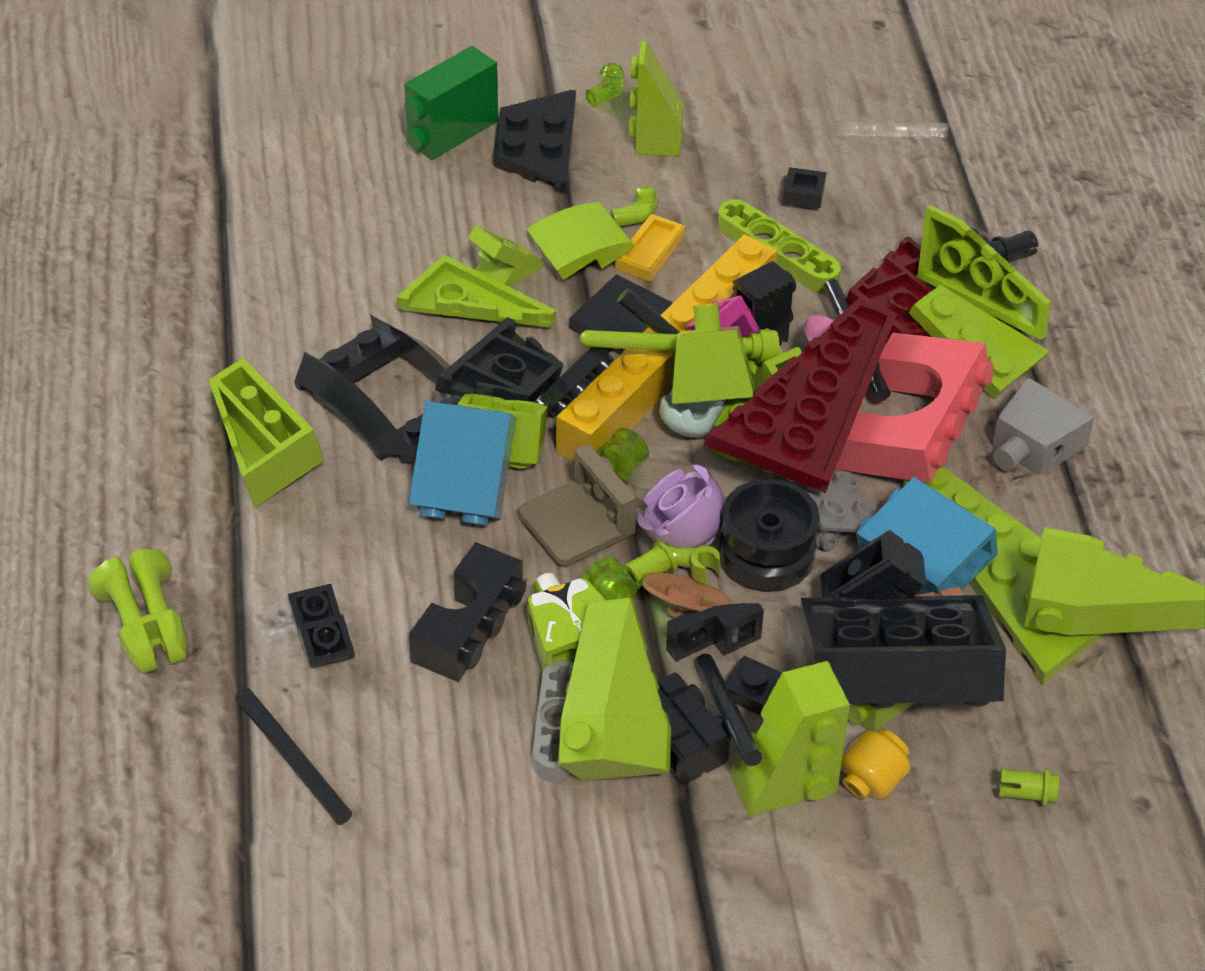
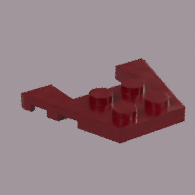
(896, 287)

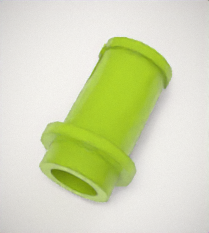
(1030, 785)

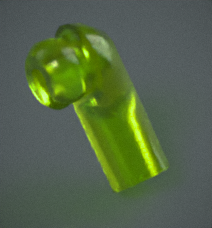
(610, 86)

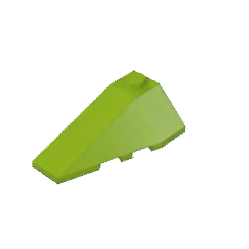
(1095, 591)

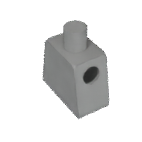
(1039, 430)

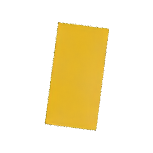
(653, 246)

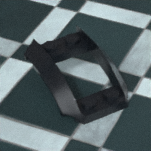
(333, 385)

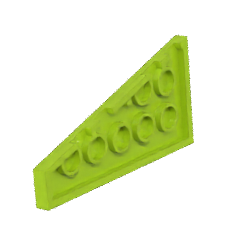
(1009, 579)

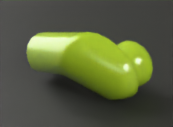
(640, 210)

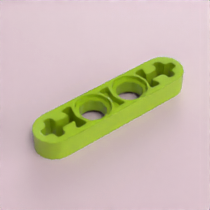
(810, 270)

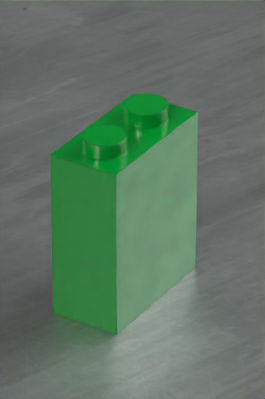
(451, 102)

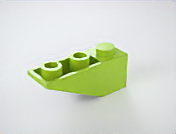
(657, 105)

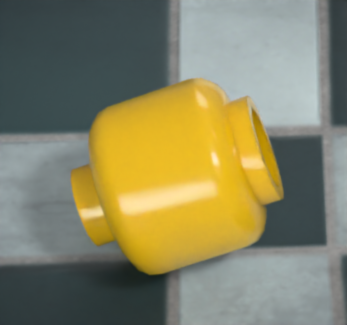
(875, 764)

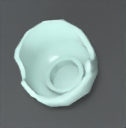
(691, 418)

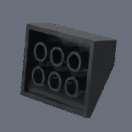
(907, 648)

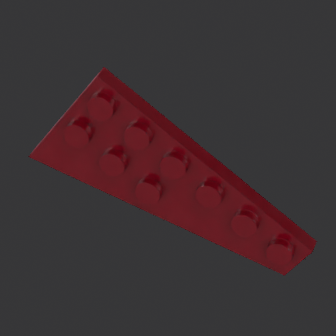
(810, 404)

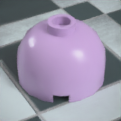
(684, 509)

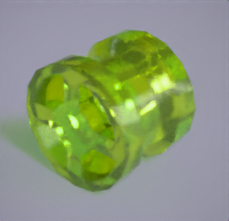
(624, 452)
(609, 579)

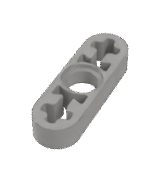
(545, 733)

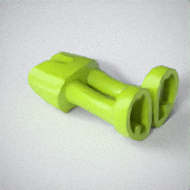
(139, 632)

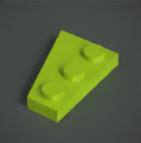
(952, 317)

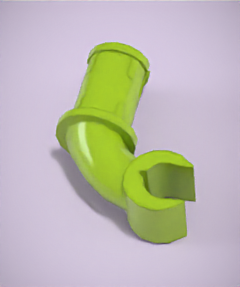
(666, 558)

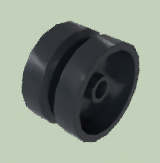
(769, 534)

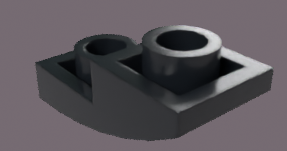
(320, 626)

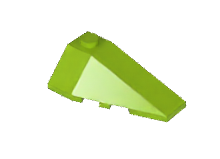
(973, 270)
(612, 702)

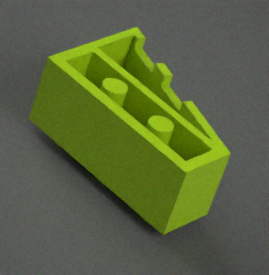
(264, 431)

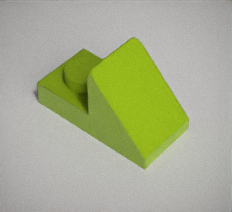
(503, 257)

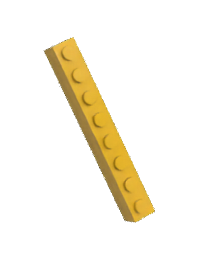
(643, 377)

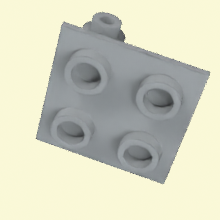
(840, 508)

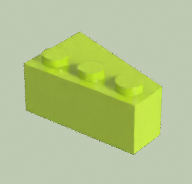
(797, 741)

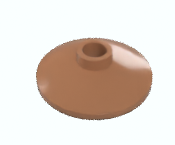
(683, 593)

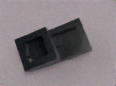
(723, 625)

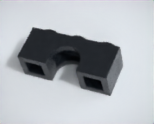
(455, 638)

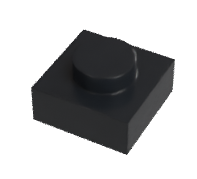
(804, 187)
(752, 684)

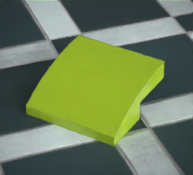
(579, 237)

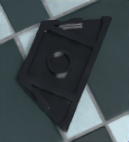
(537, 138)
(502, 367)
(575, 379)

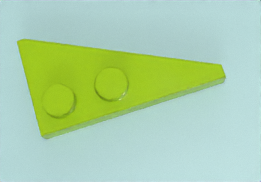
(464, 292)

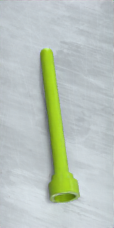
(758, 346)

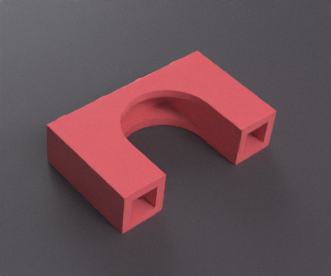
(920, 440)

